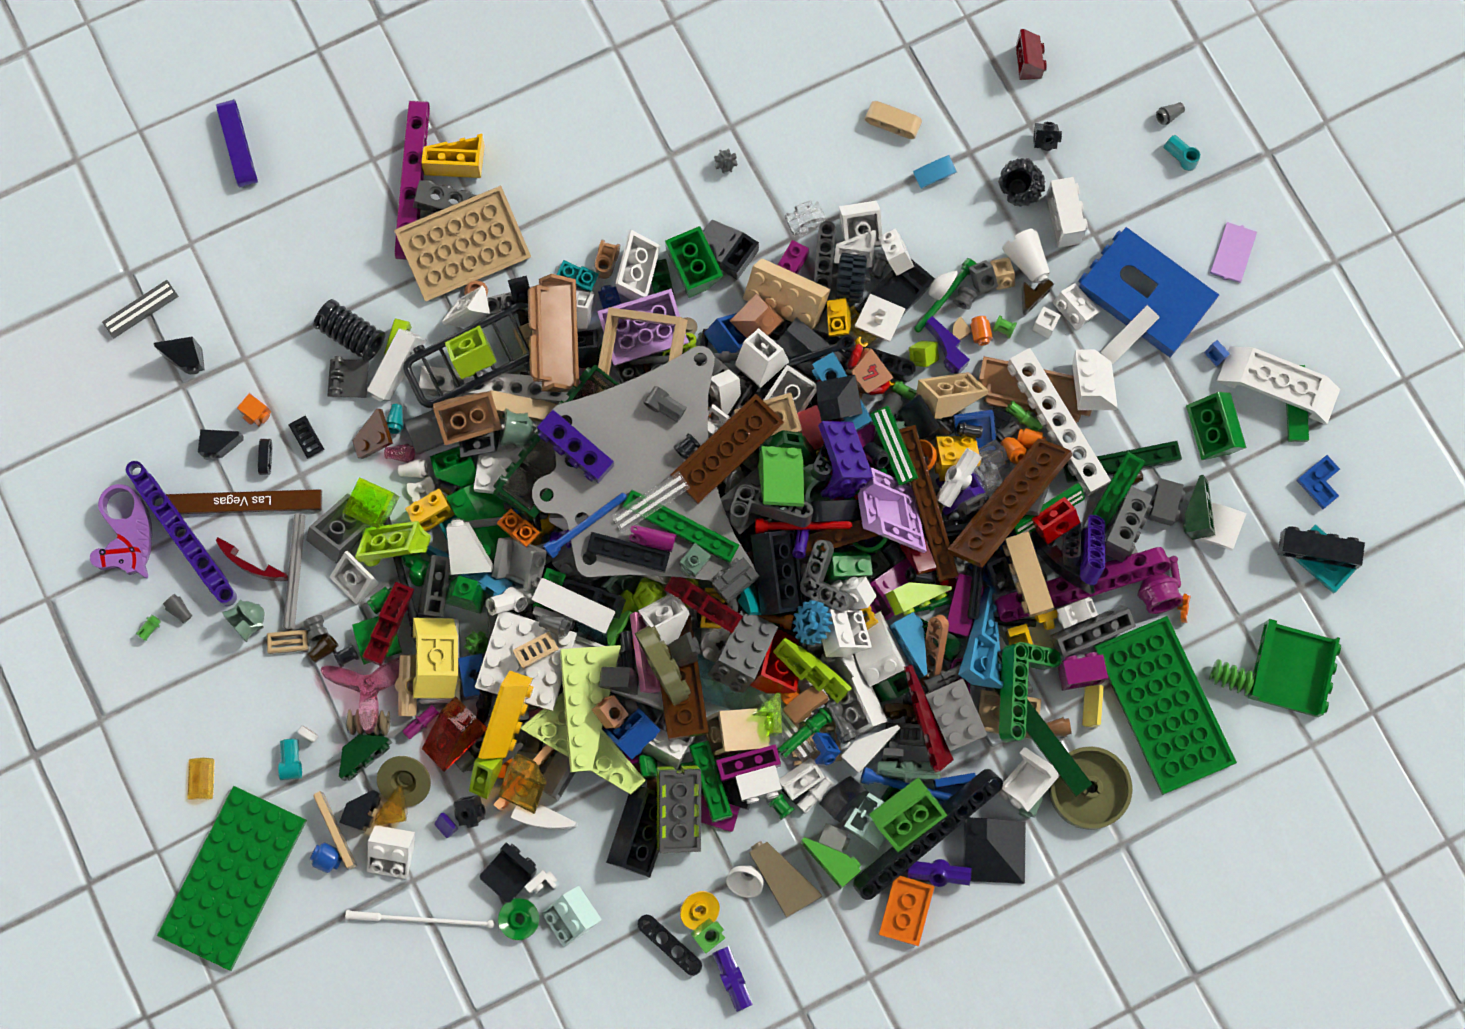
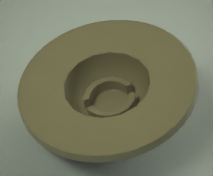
(409, 774)

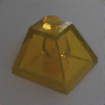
(523, 783)

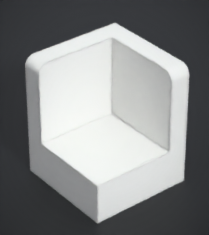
(1046, 322)

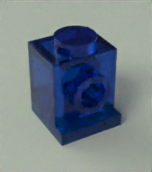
(606, 292)

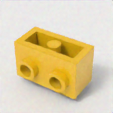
(430, 510)

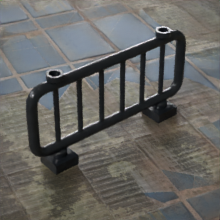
(421, 352)

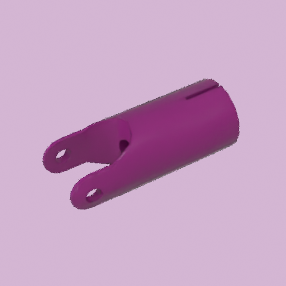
(652, 538)

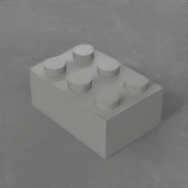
(956, 714)

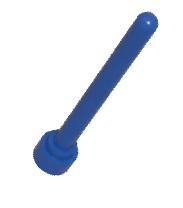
(555, 546)
(869, 776)

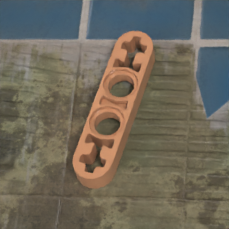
(940, 635)

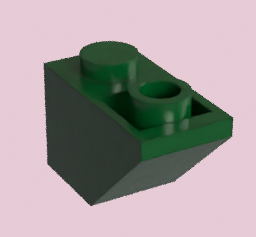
(891, 687)

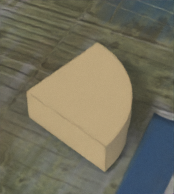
(961, 329)

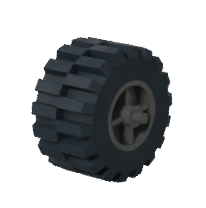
(851, 277)

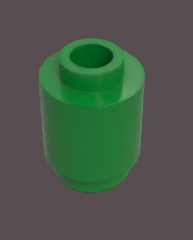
(378, 599)

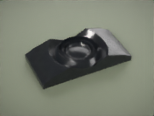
(902, 288)

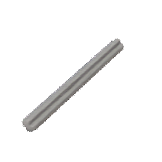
(294, 571)

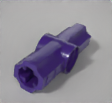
(940, 873)
(732, 979)

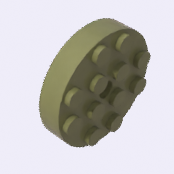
(662, 665)
(1111, 792)

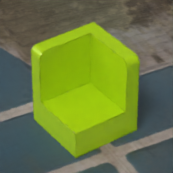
(924, 353)

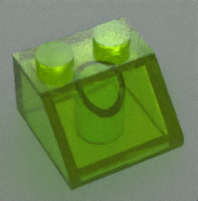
(370, 503)

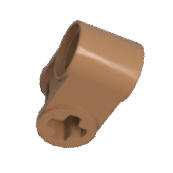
(607, 256)

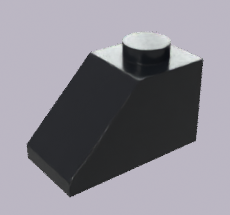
(217, 443)

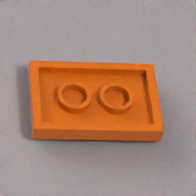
(906, 910)

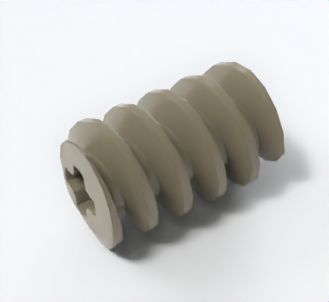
(353, 724)

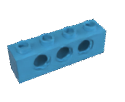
(831, 364)

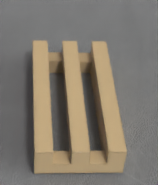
(304, 640)

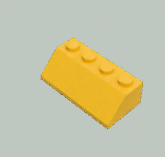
(506, 716)

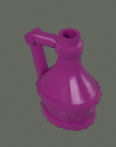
(1161, 591)

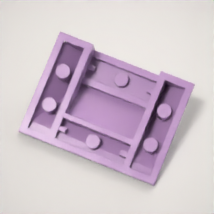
(891, 511)

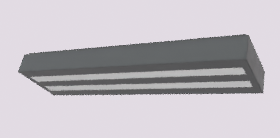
(140, 309)

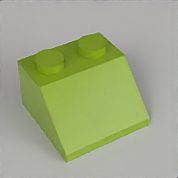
(470, 352)

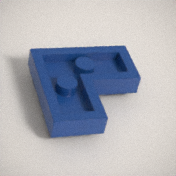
(1315, 482)

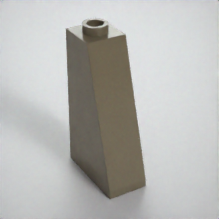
(785, 882)

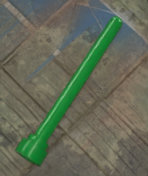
(938, 304)

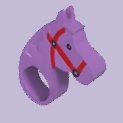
(134, 536)

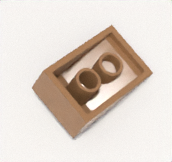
(466, 417)

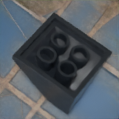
(995, 850)

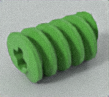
(1232, 676)

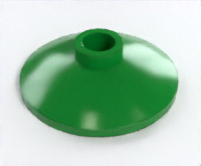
(508, 915)

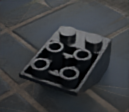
(730, 248)

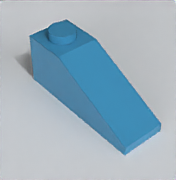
(911, 640)

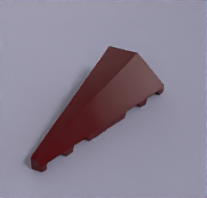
(936, 746)

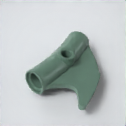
(907, 770)

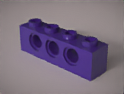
(554, 422)

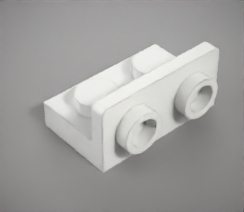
(1075, 306)

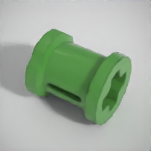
(1004, 326)

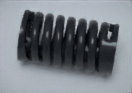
(349, 330)

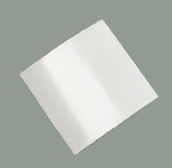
(1227, 526)

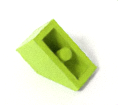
(484, 776)

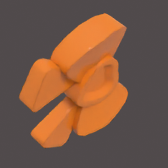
(1184, 610)

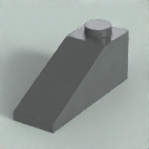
(435, 587)

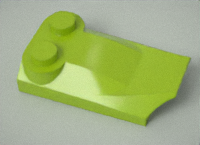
(391, 542)

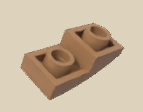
(804, 704)

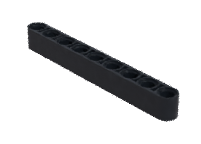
(897, 362)
(907, 857)

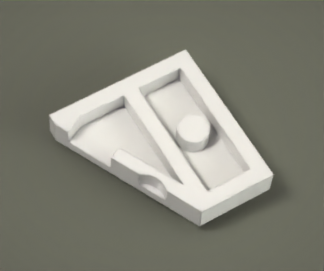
(859, 245)

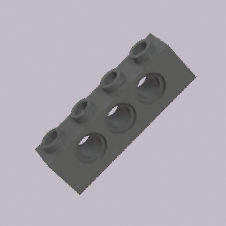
(445, 192)
(1127, 523)
(1093, 630)

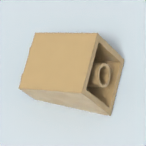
(736, 732)

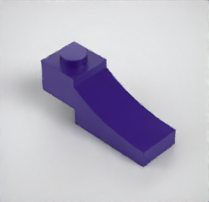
(954, 359)

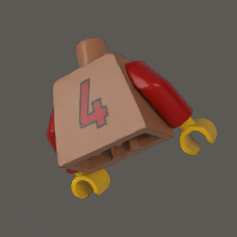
(869, 370)

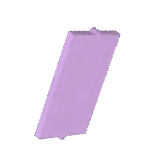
(1233, 252)

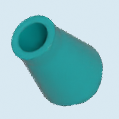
(395, 419)

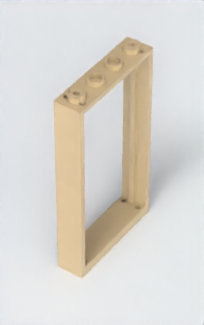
(615, 314)

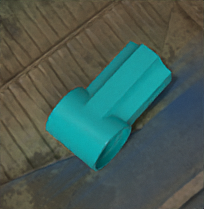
(1181, 151)
(290, 766)

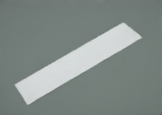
(1130, 334)

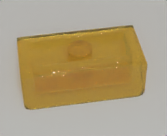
(201, 778)

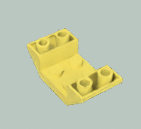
(435, 658)

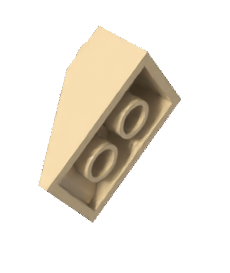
(950, 393)

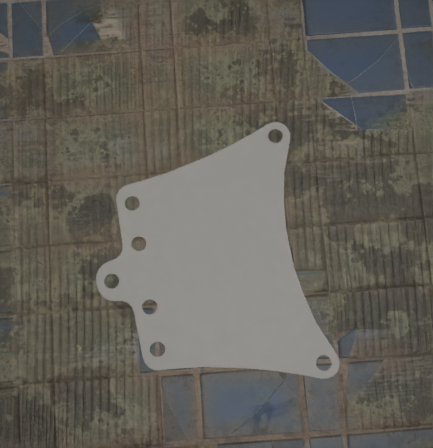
(643, 456)

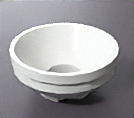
(744, 885)

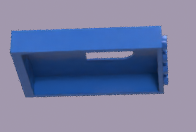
(1177, 299)

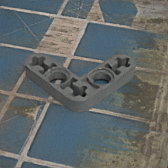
(816, 580)

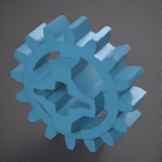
(812, 622)

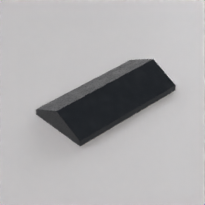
(799, 340)

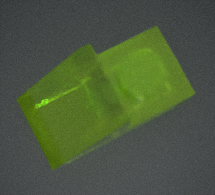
(772, 710)

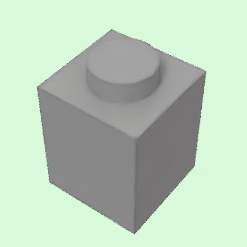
(834, 838)

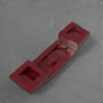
(269, 574)

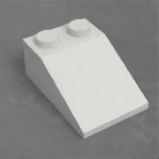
(884, 657)

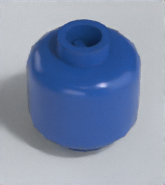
(325, 858)

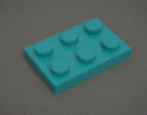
(1329, 575)

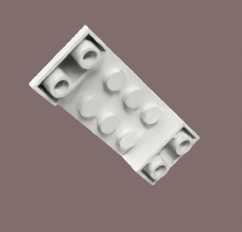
(1280, 381)

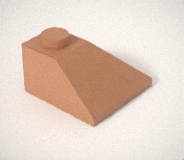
(756, 315)

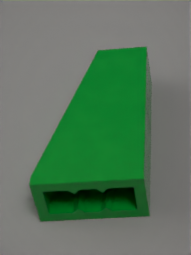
(466, 594)

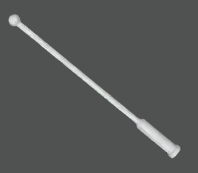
(371, 916)

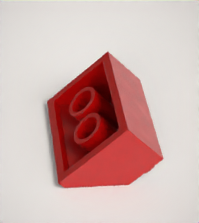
(773, 673)

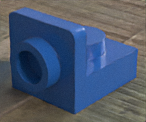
(827, 748)

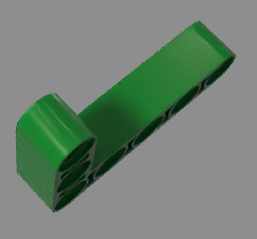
(1013, 695)

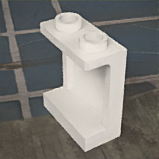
(1028, 781)

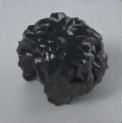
(1022, 182)

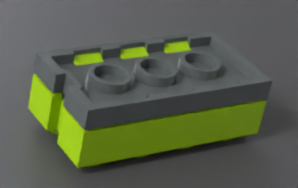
(679, 809)

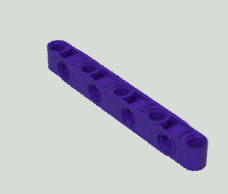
(173, 522)

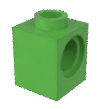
(699, 935)

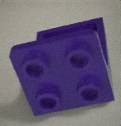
(847, 457)

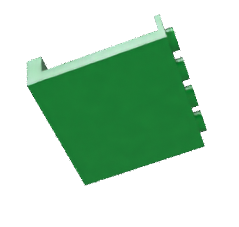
(1294, 669)

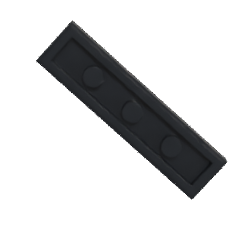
(628, 552)

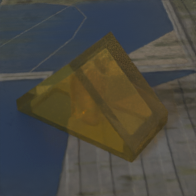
(394, 808)

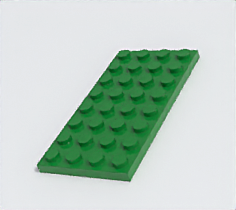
(1165, 705)
(232, 878)

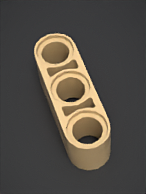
(893, 120)

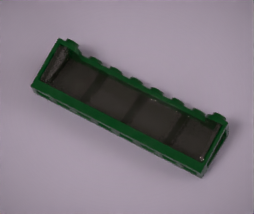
(540, 456)

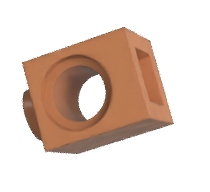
(602, 710)

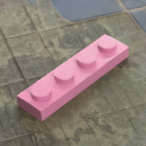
(647, 680)

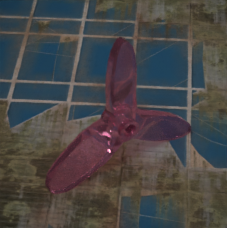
(367, 686)

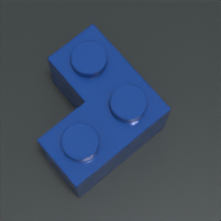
(633, 733)

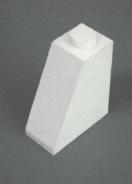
(465, 550)

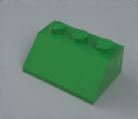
(693, 261)
(1216, 426)

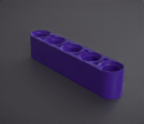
(236, 143)
(1092, 550)

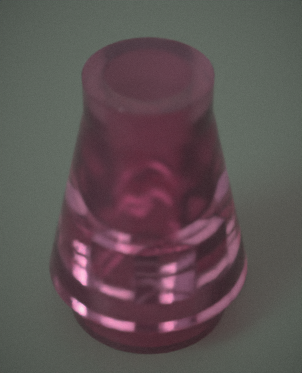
(400, 453)

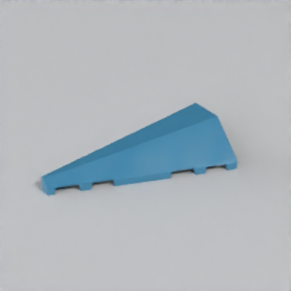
(489, 584)
(981, 655)

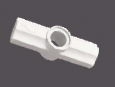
(958, 477)
(510, 600)

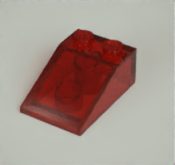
(452, 734)

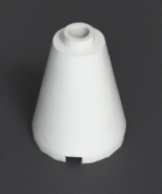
(1028, 255)

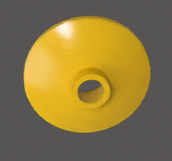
(708, 909)

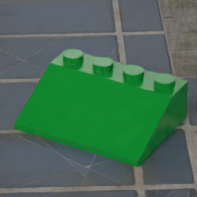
(475, 506)

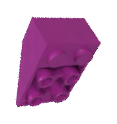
(885, 583)

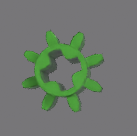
(476, 643)

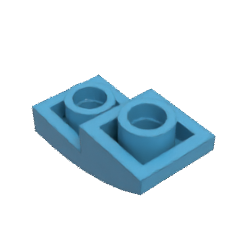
(934, 171)

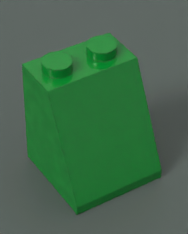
(847, 564)

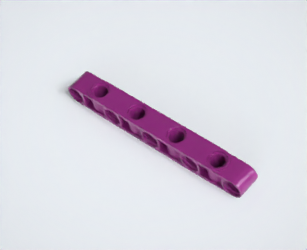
(411, 173)
(1115, 575)

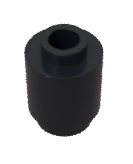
(876, 455)
(925, 578)

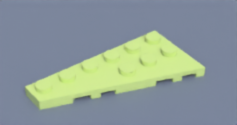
(581, 694)
(609, 760)

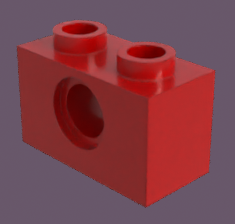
(1056, 520)

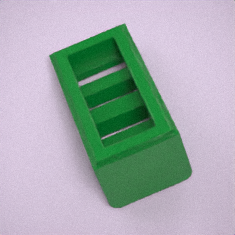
(648, 767)

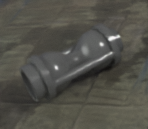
(843, 729)

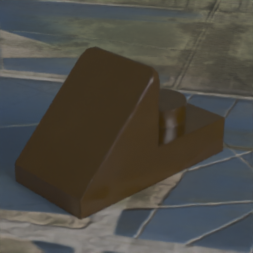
(1032, 297)

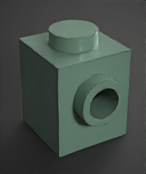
(694, 561)

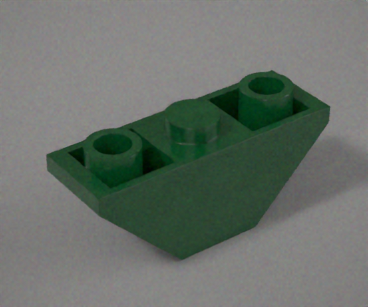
(791, 439)
(360, 753)

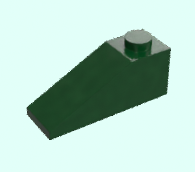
(1199, 513)

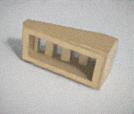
(524, 664)

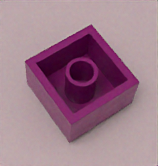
(1082, 671)

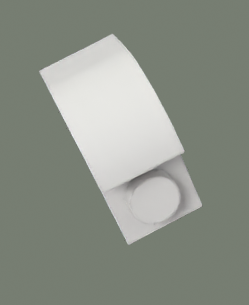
(1076, 612)

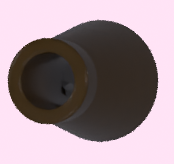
(324, 647)

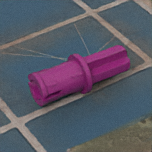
(420, 722)

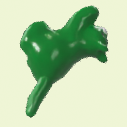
(417, 568)

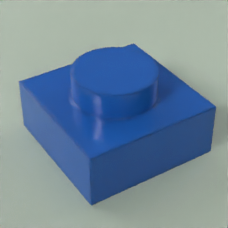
(1217, 353)

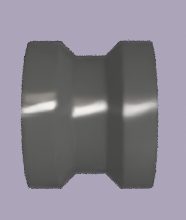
(964, 298)

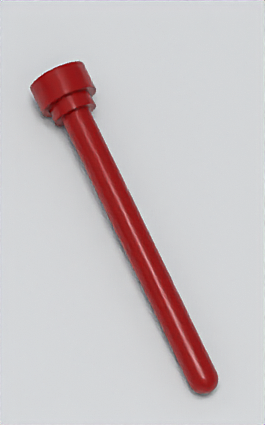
(763, 525)

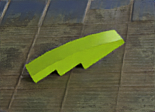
(809, 667)

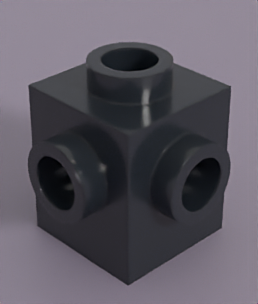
(1046, 136)
(469, 811)

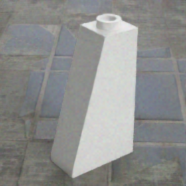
(391, 368)

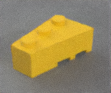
(455, 158)

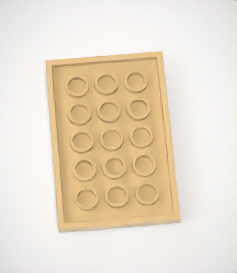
(462, 243)

